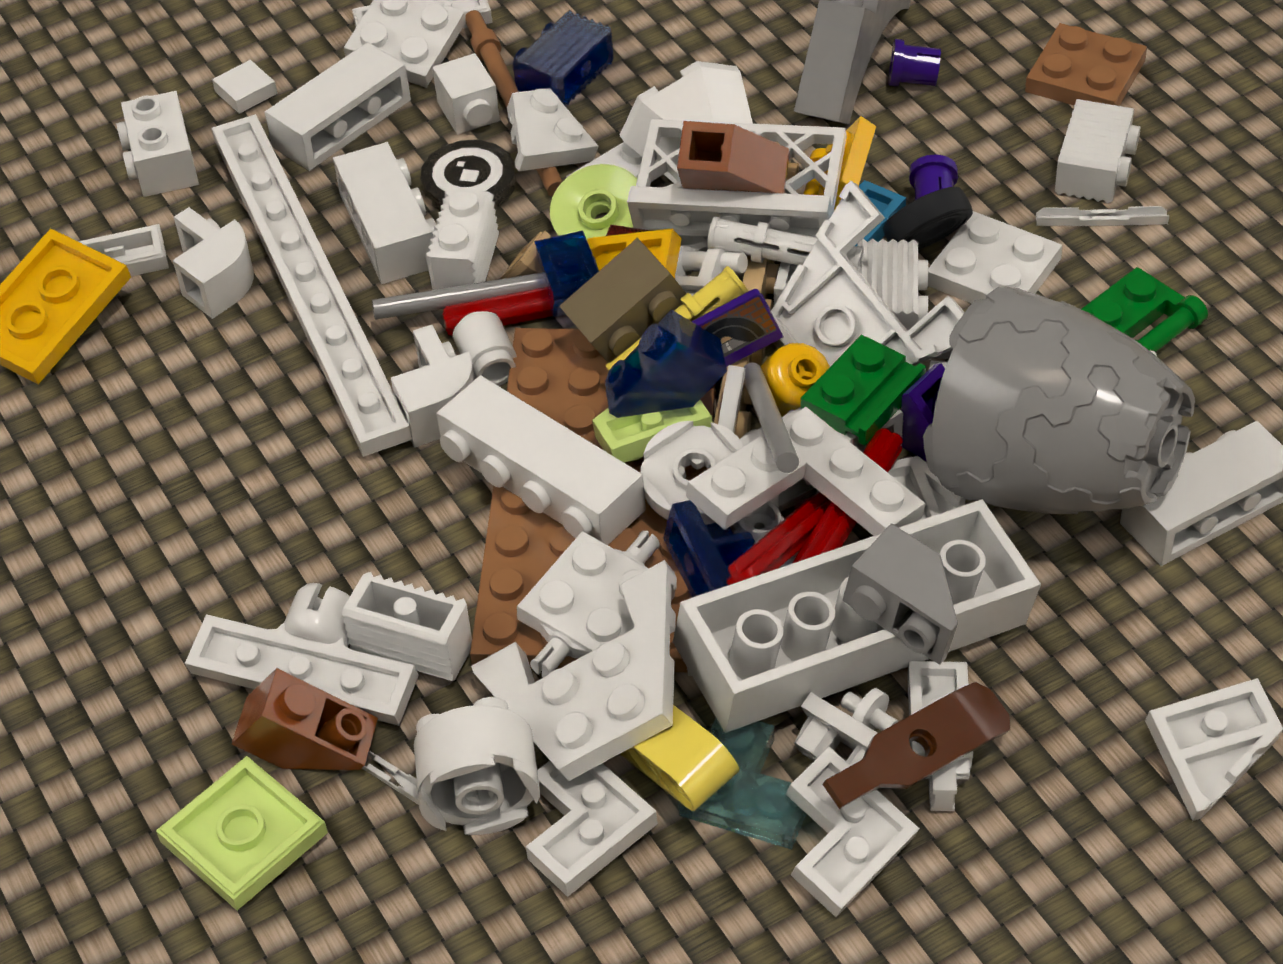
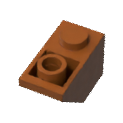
(730, 159)
(303, 726)

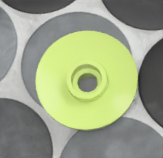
(589, 193)

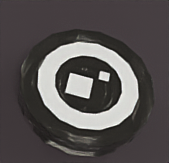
(468, 166)

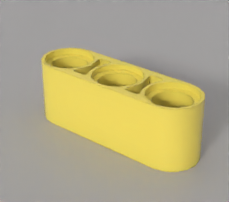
(684, 761)

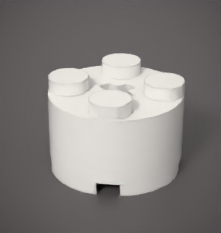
(476, 767)

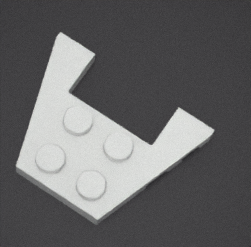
(833, 304)
(605, 697)

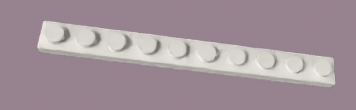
(312, 288)

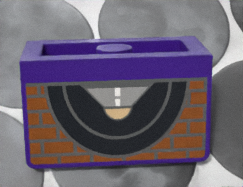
(742, 326)

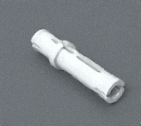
(757, 242)

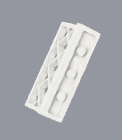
(693, 209)

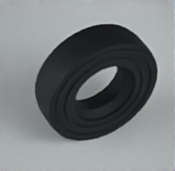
(930, 217)

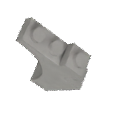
(839, 54)

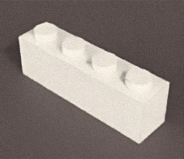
(541, 461)

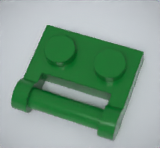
(1140, 301)

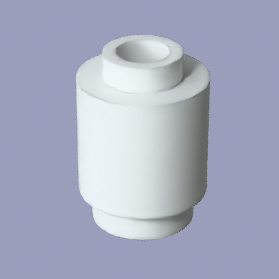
(488, 345)

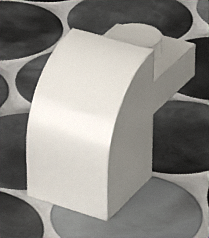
(214, 262)
(432, 385)

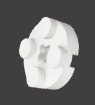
(675, 449)

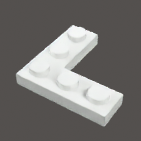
(825, 461)

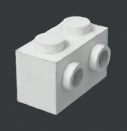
(157, 143)

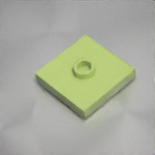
(242, 832)

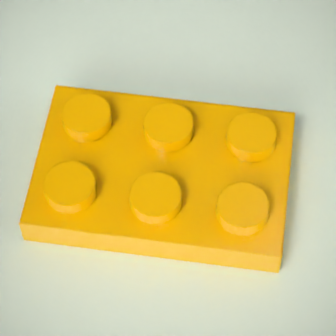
(53, 301)

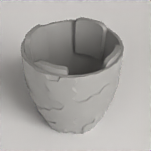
(1054, 410)

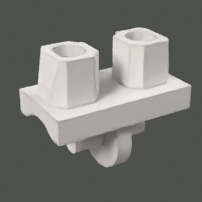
(830, 725)

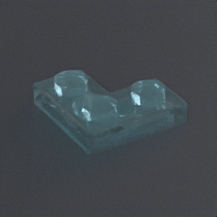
(750, 800)

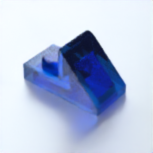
(565, 266)

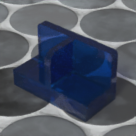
(702, 549)

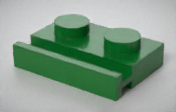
(862, 388)

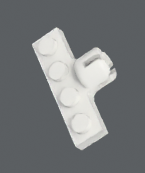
(308, 647)

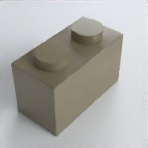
(623, 300)

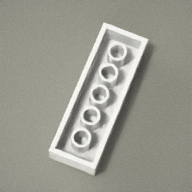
(790, 634)

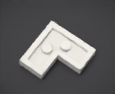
(597, 825)
(859, 836)

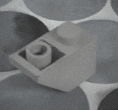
(905, 592)

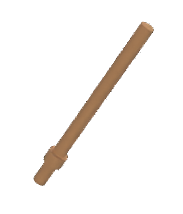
(488, 50)

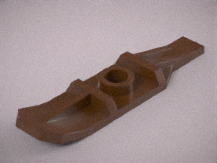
(944, 730)

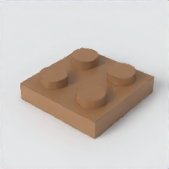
(1085, 67)

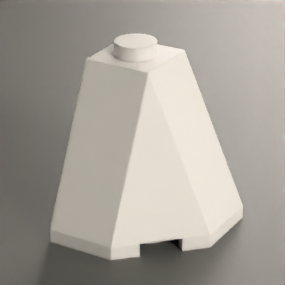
(703, 94)

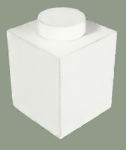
(466, 93)

